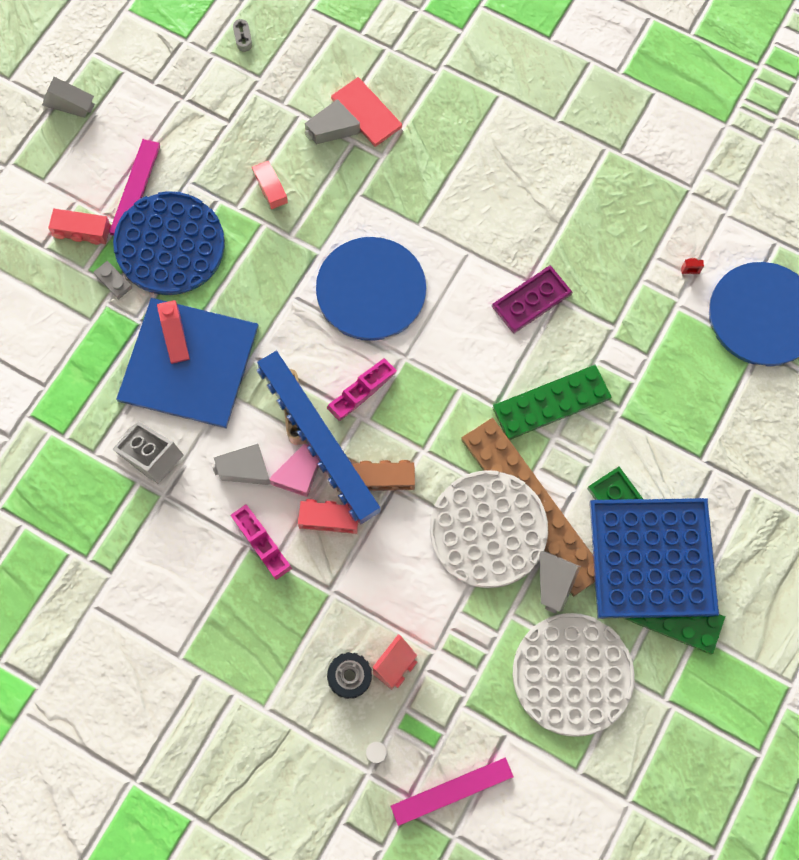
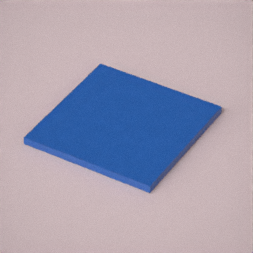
(195, 388)
(653, 558)

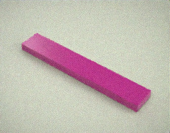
(137, 179)
(451, 791)

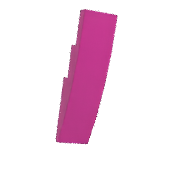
(362, 389)
(261, 542)

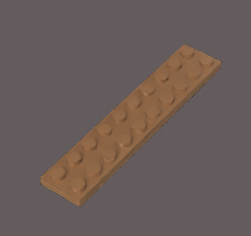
(496, 453)

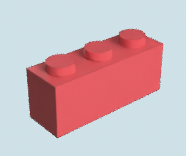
(79, 226)
(326, 517)

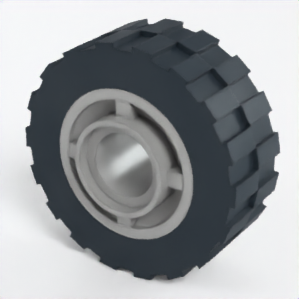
(351, 662)

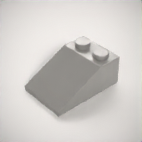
(148, 451)

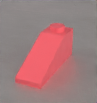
(173, 331)

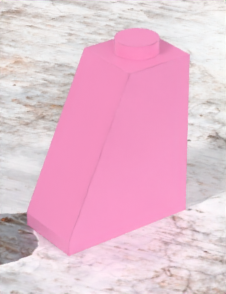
(297, 472)

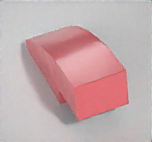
(270, 185)

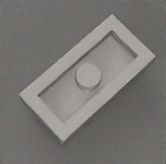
(112, 280)

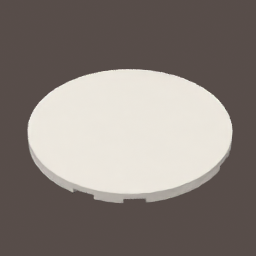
(488, 529)
(573, 675)

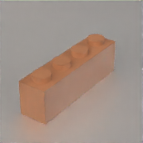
(387, 475)

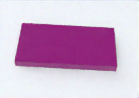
(531, 299)

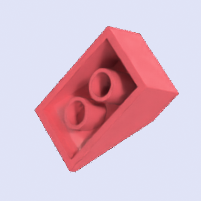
(395, 662)

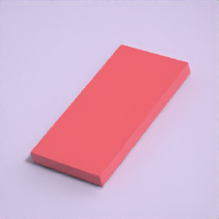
(375, 118)

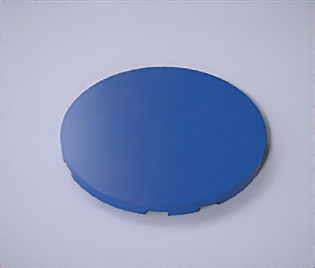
(169, 243)
(371, 288)
(757, 313)

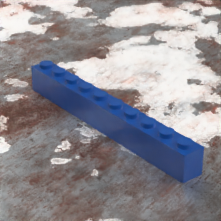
(319, 438)

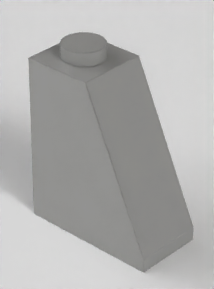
(68, 98)
(332, 124)
(242, 466)
(556, 580)

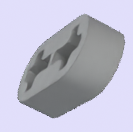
(241, 35)

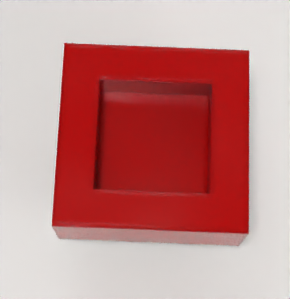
(692, 266)

